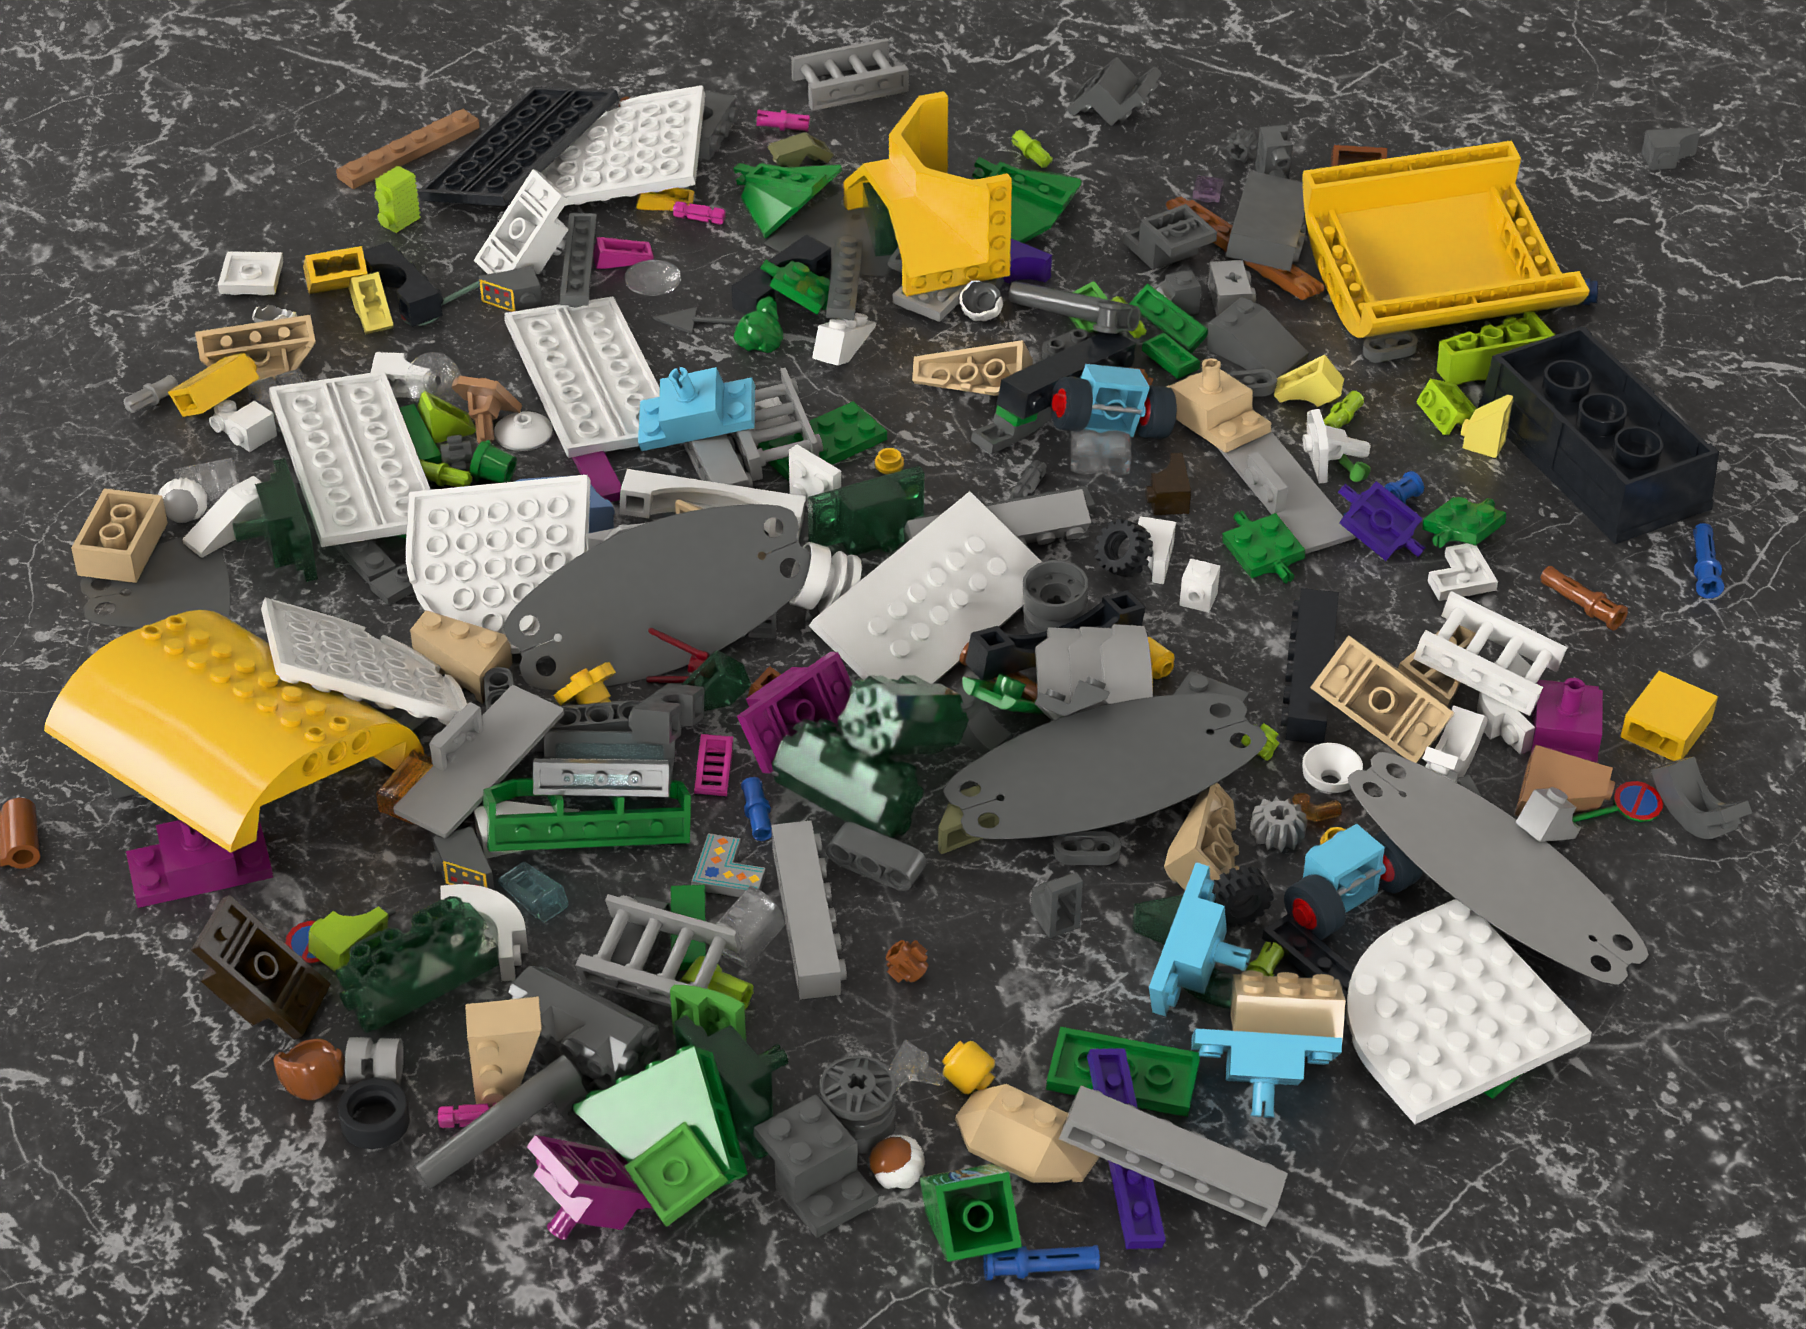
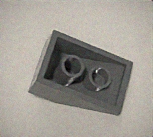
(1254, 339)

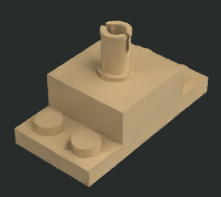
(1218, 408)
(1382, 699)

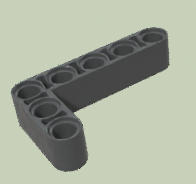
(586, 717)

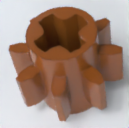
(906, 961)

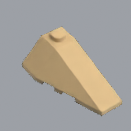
(972, 368)

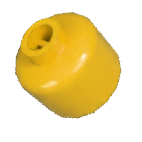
(968, 1067)

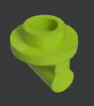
(1271, 743)

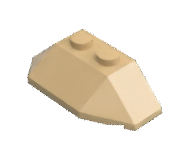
(272, 345)
(1021, 1136)

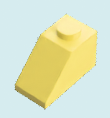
(1488, 427)

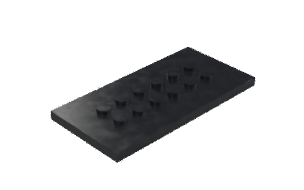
(520, 140)

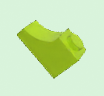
(336, 934)

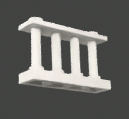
(1483, 674)

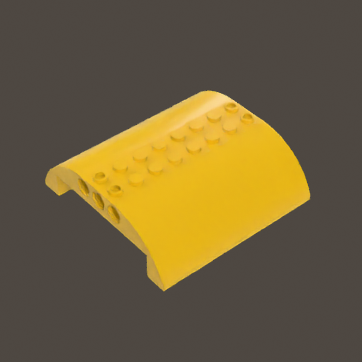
(1431, 241)
(208, 725)

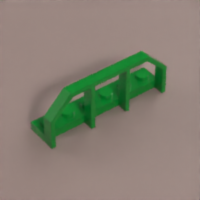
(583, 828)

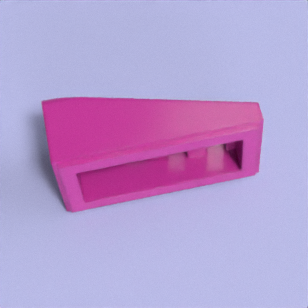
(620, 252)
(714, 744)

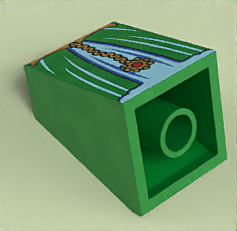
(971, 1211)

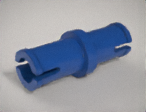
(757, 808)

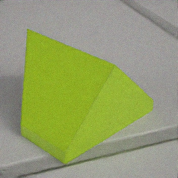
(443, 418)

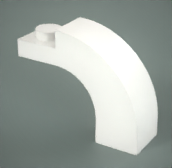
(1506, 720)
(1457, 744)
(503, 920)

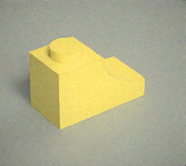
(370, 302)
(1313, 382)

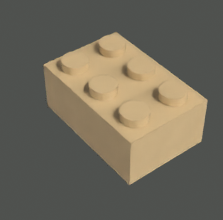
(119, 535)
(1287, 1004)

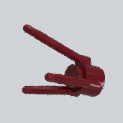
(696, 659)

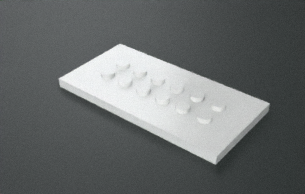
(585, 372)
(350, 455)
(930, 596)

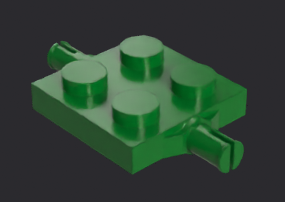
(799, 284)
(1463, 521)
(1263, 546)

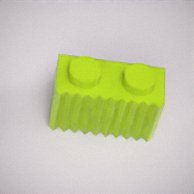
(397, 199)

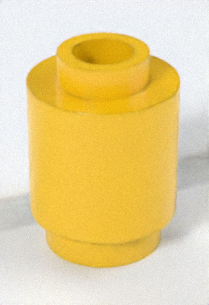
(1161, 659)

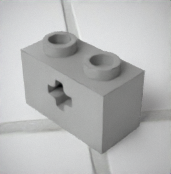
(1228, 283)

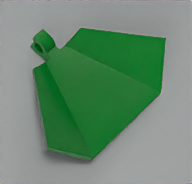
(779, 192)
(1036, 196)

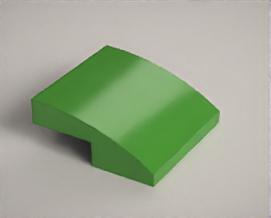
(707, 1009)

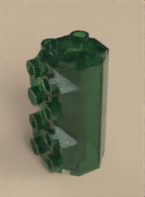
(902, 716)
(846, 781)
(403, 971)

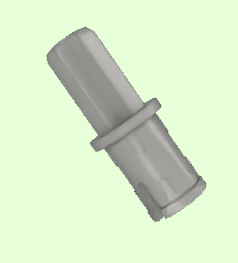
(150, 394)

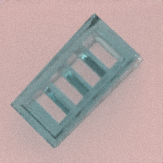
(537, 893)

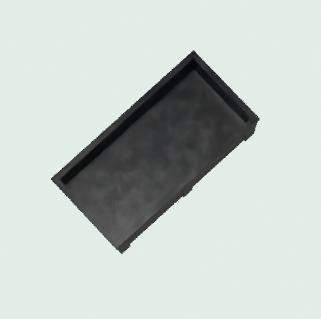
(1602, 435)

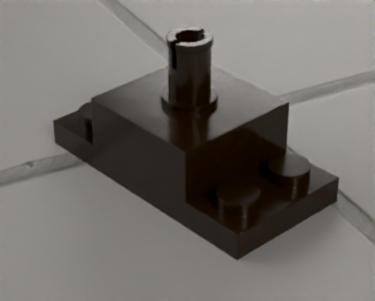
(257, 970)

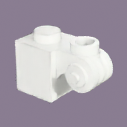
(246, 427)

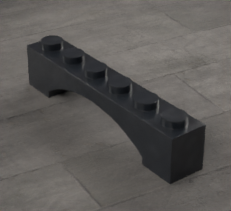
(997, 653)

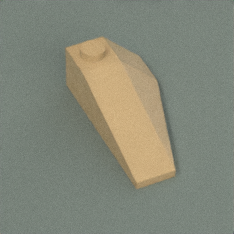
(1204, 838)

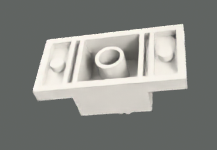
(527, 229)

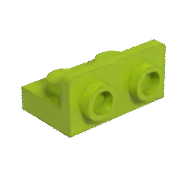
(1445, 405)

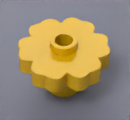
(587, 686)

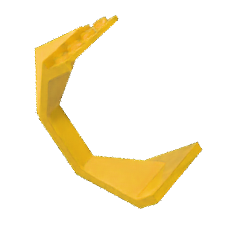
(943, 223)

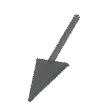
(686, 318)

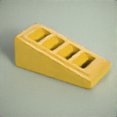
(665, 199)

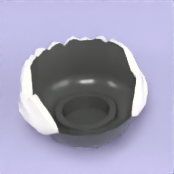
(981, 301)

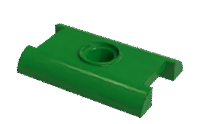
(1003, 693)

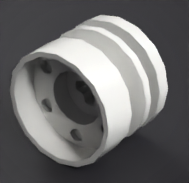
(826, 578)

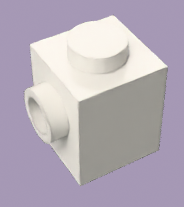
(1203, 580)

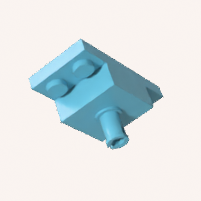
(695, 408)
(1194, 945)
(1265, 1059)

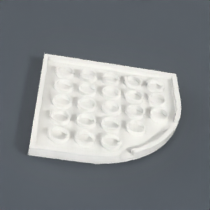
(634, 149)
(492, 544)
(351, 661)
(1452, 1012)

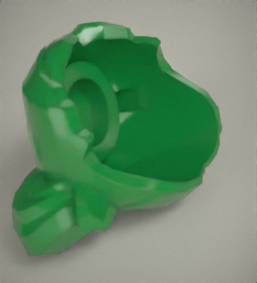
(760, 328)

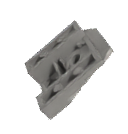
(1106, 654)

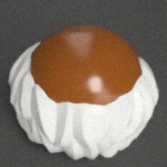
(897, 1161)

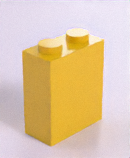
(333, 269)
(214, 384)
(1669, 716)

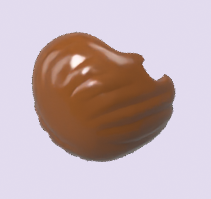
(310, 1068)

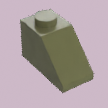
(951, 832)

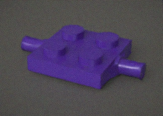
(1381, 520)

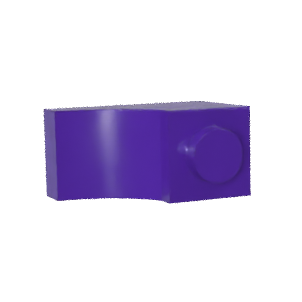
(1028, 263)

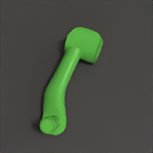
(1358, 471)

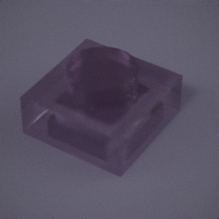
(1208, 189)

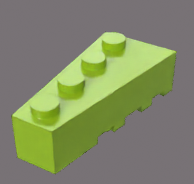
(1470, 354)

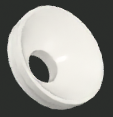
(1330, 760)

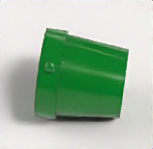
(492, 463)

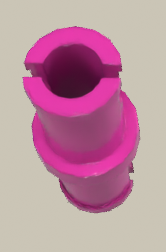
(783, 120)

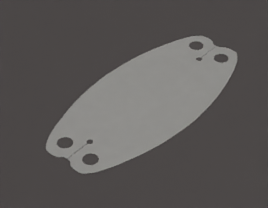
(1498, 868)

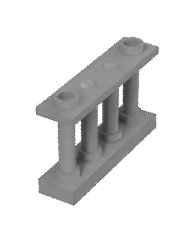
(854, 87)
(748, 439)
(631, 978)

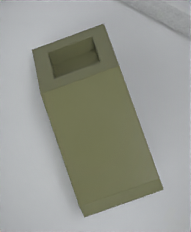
(794, 149)

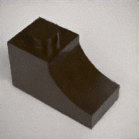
(1170, 488)

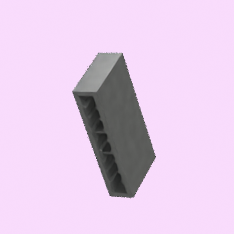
(1269, 222)

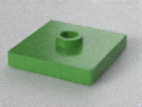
(675, 1173)

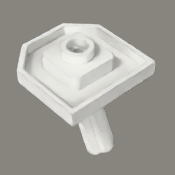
(1328, 444)

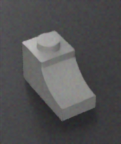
(1548, 816)

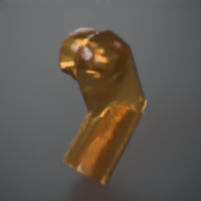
(1317, 812)

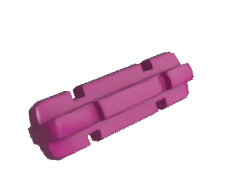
(699, 212)
(464, 1115)

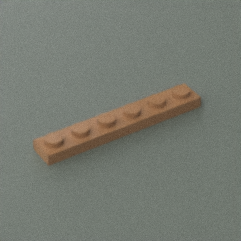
(407, 148)

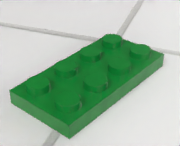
(842, 433)
(1159, 1074)

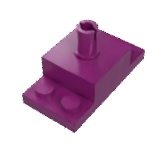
(793, 696)
(1569, 718)
(192, 864)
(587, 1185)

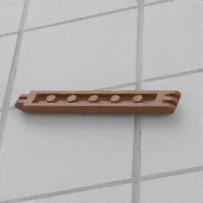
(1292, 281)

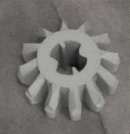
(1278, 824)

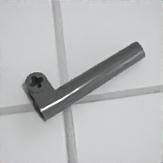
(1108, 314)
(555, 1083)

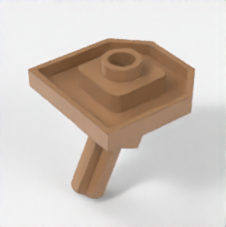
(484, 402)

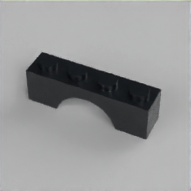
(756, 285)
(416, 295)

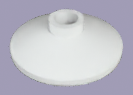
(523, 431)

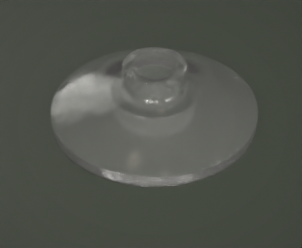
(652, 277)
(423, 372)

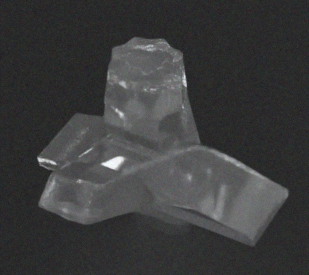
(911, 1065)

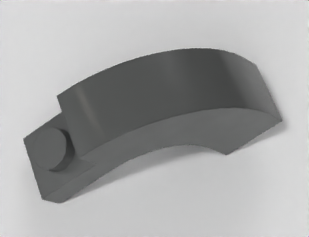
(1692, 802)

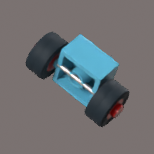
(1113, 401)
(1344, 876)

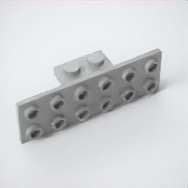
(1289, 492)
(475, 755)

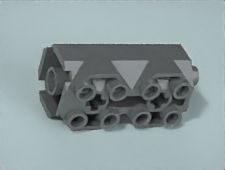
(587, 1028)

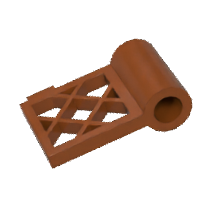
(19, 834)

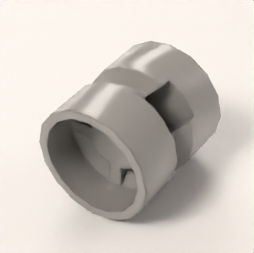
(386, 1055)

